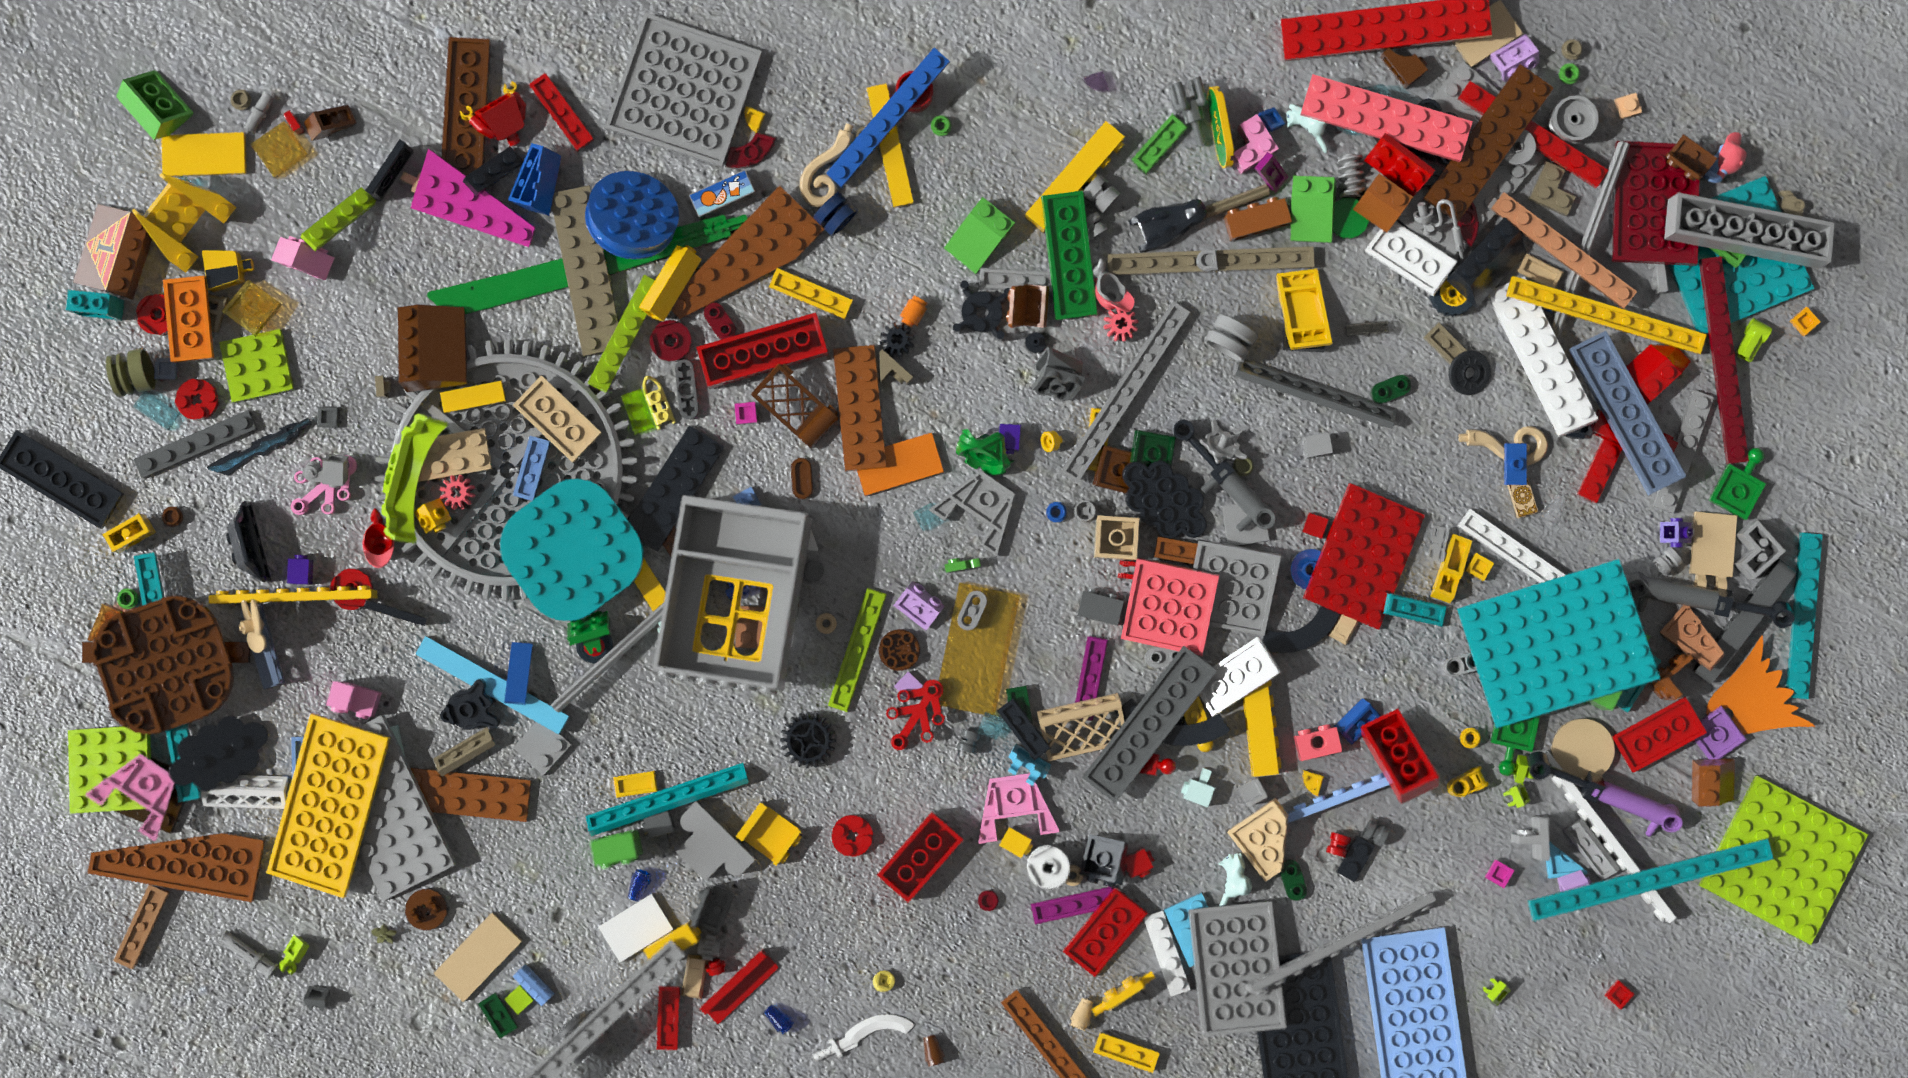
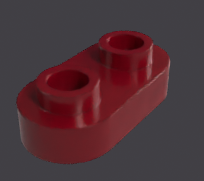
(719, 321)

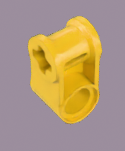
(1471, 781)

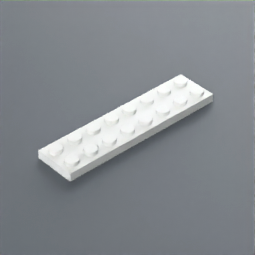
(1543, 362)

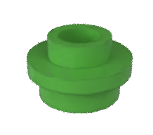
(1573, 69)
(940, 119)
(122, 595)

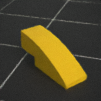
(1451, 569)

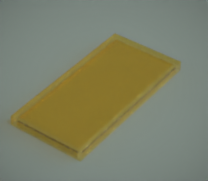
(977, 657)

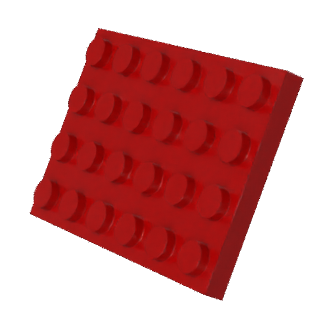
(1363, 556)

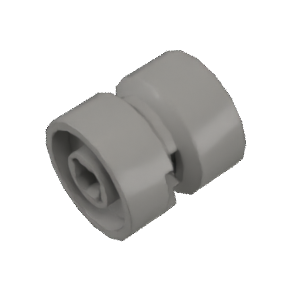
(1101, 193)

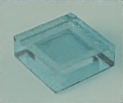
(925, 517)

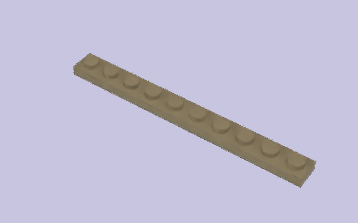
(1227, 261)

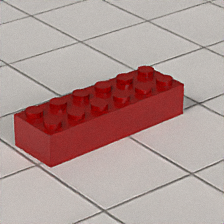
(762, 350)

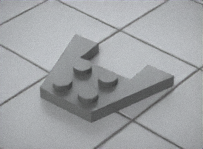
(985, 501)

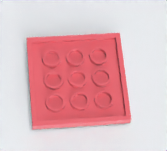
(1169, 606)

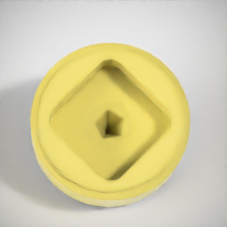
(883, 981)

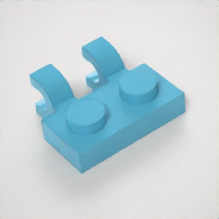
(1021, 757)

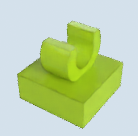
(1521, 769)
(1519, 795)
(1498, 993)

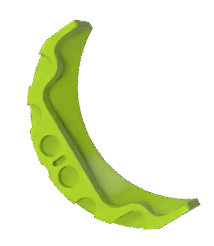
(403, 476)

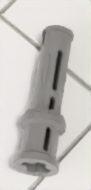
(256, 960)

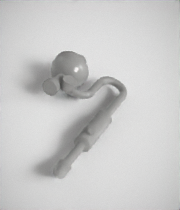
(1425, 215)

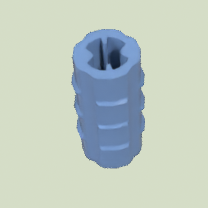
(533, 984)

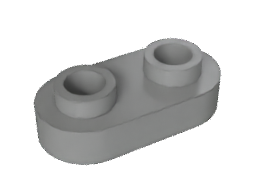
(972, 610)
(1165, 657)

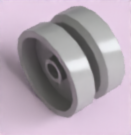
(1577, 109)
(1231, 338)

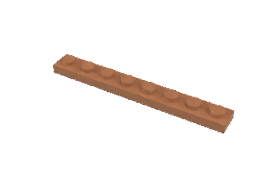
(1564, 250)

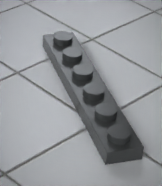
(195, 444)

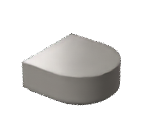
(1207, 260)

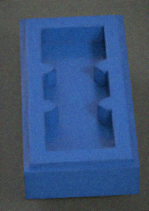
(1515, 464)

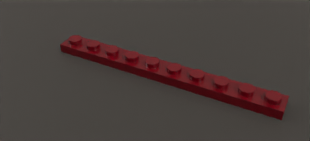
(1723, 360)

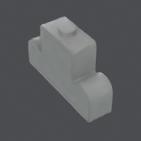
(711, 845)

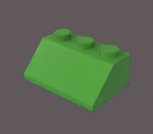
(153, 104)

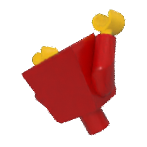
(501, 117)

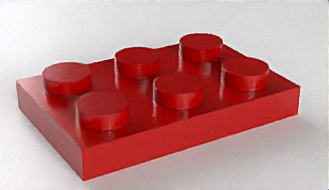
(1399, 165)

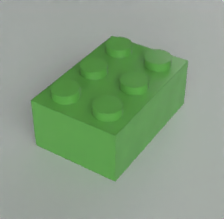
(616, 847)

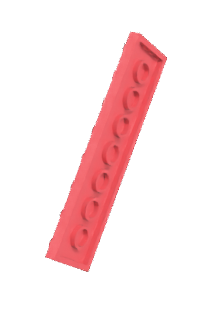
(1380, 114)

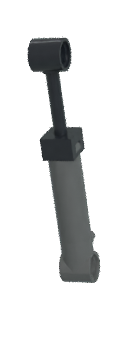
(1717, 601)

